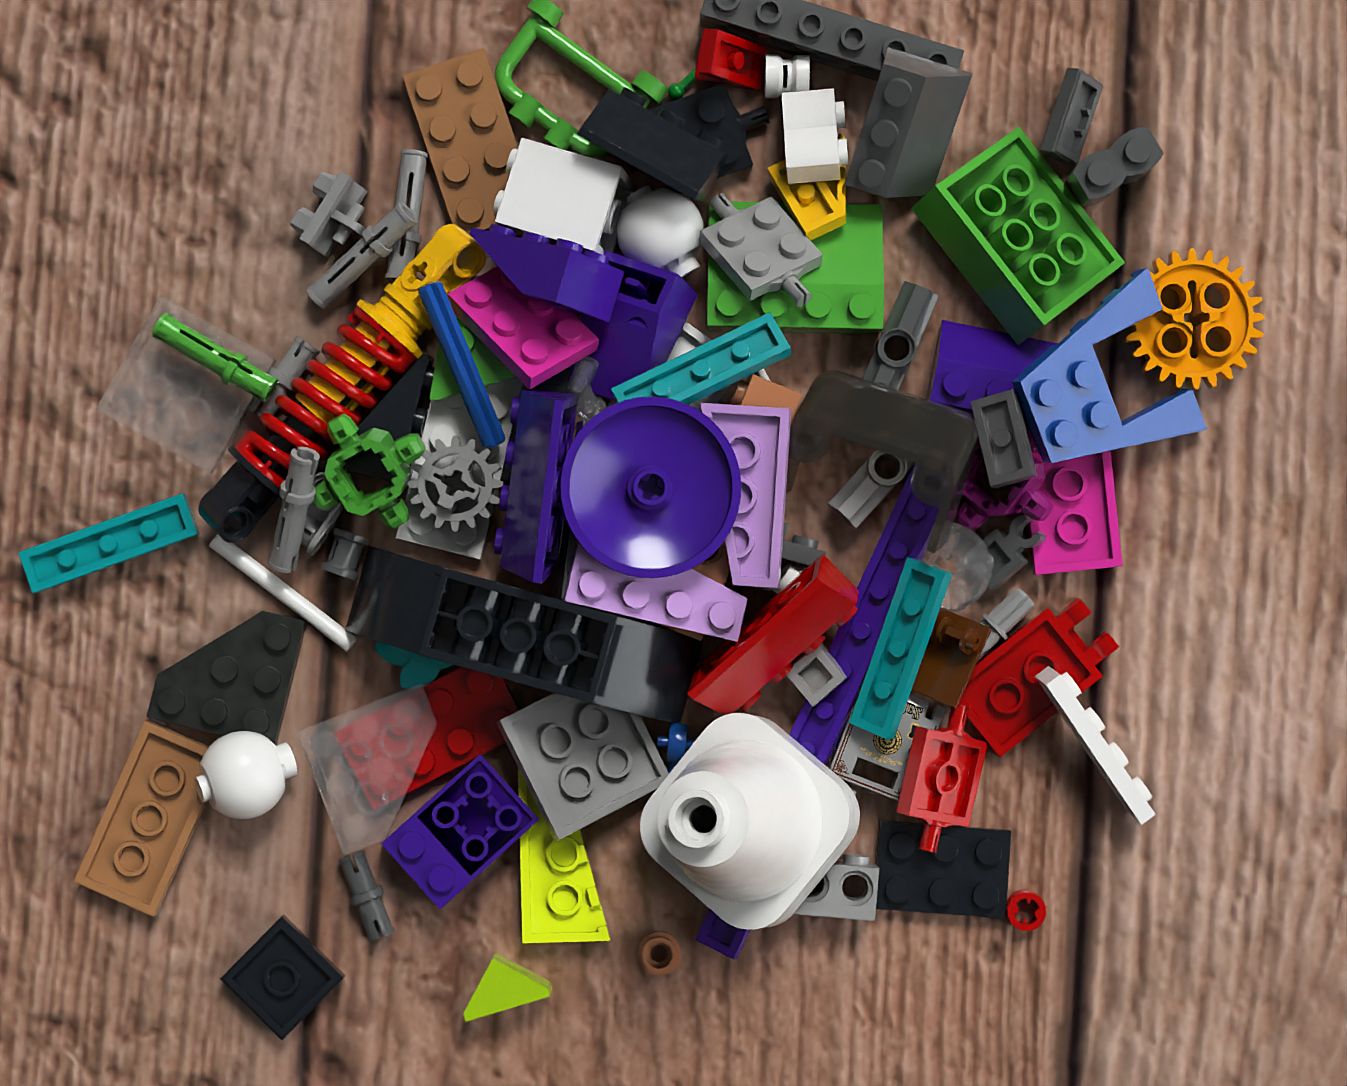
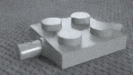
(761, 249)

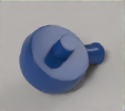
(675, 743)

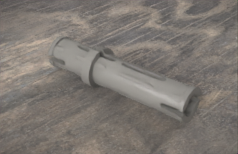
(412, 165)
(376, 242)
(296, 496)

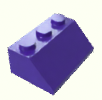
(977, 364)

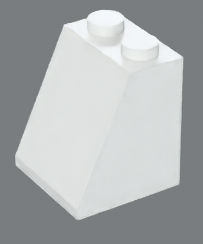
(563, 196)

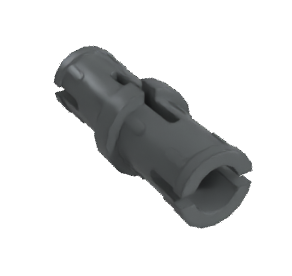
(366, 895)

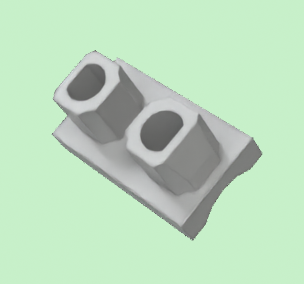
(335, 215)

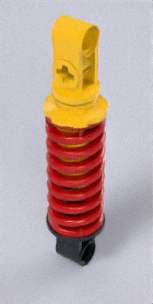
(379, 343)

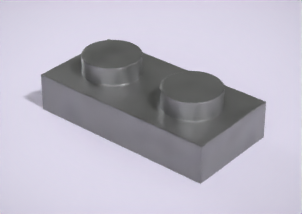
(1003, 439)

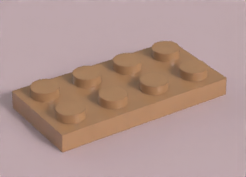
(464, 134)
(146, 821)

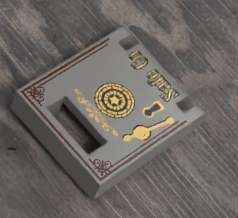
(883, 752)

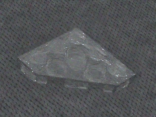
(368, 763)

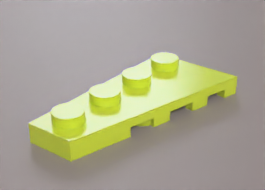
(557, 885)

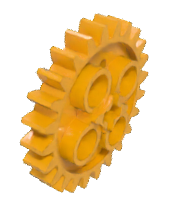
(1232, 320)

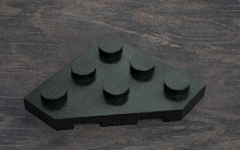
(234, 680)

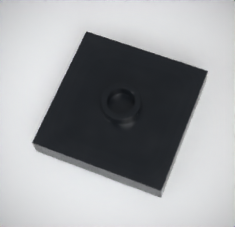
(282, 977)

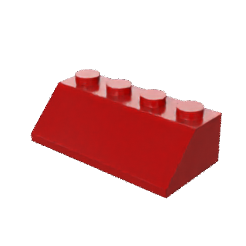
(775, 637)

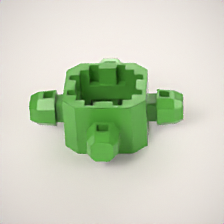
(396, 458)

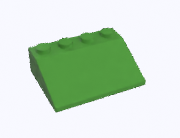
(1017, 235)
(843, 289)

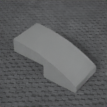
(816, 674)

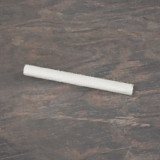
(283, 593)

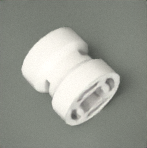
(796, 74)

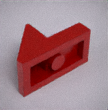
(730, 60)

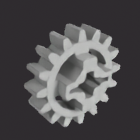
(464, 464)

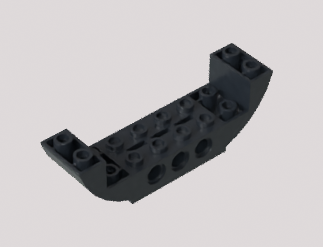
(523, 636)

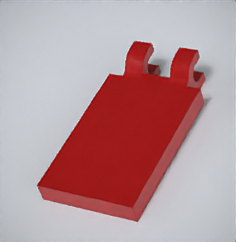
(1003, 688)

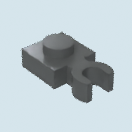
(1007, 550)

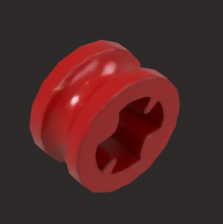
(1038, 911)

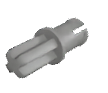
(1005, 617)

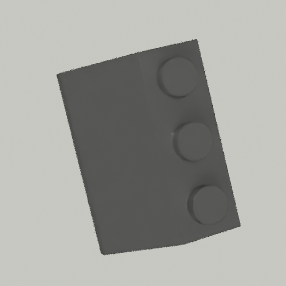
(907, 126)

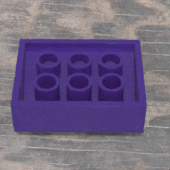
(532, 500)

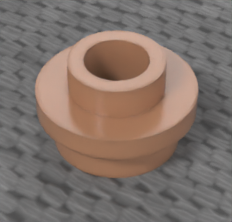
(659, 967)

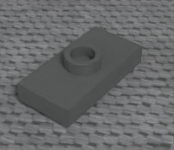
(1071, 117)

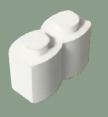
(812, 136)

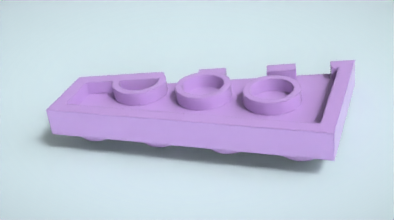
(762, 450)
(678, 600)

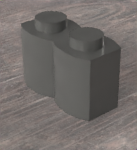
(1121, 164)

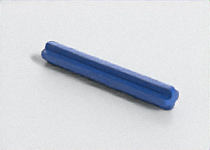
(461, 364)

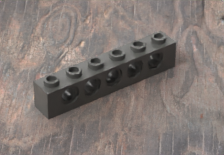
(821, 33)

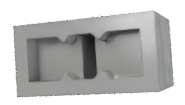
(830, 899)

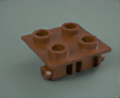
(950, 657)

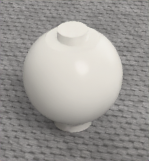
(661, 230)
(244, 774)

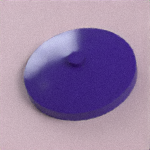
(650, 487)

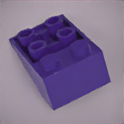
(554, 271)
(643, 323)
(460, 831)

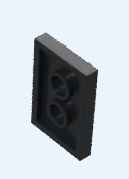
(960, 879)

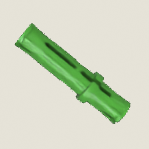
(230, 366)

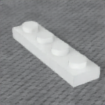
(1087, 728)

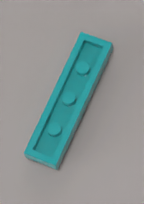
(711, 364)
(109, 543)
(900, 648)

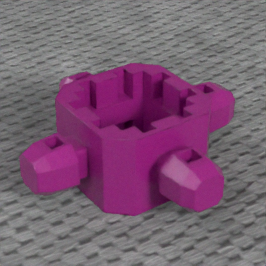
(1022, 497)

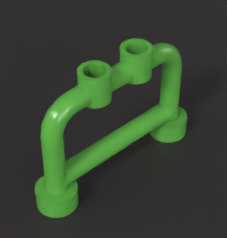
(527, 109)

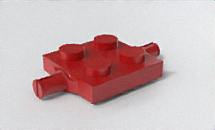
(942, 777)

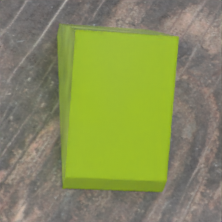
(505, 987)

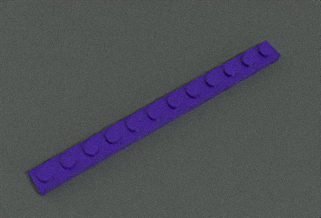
(852, 648)

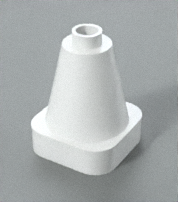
(749, 821)

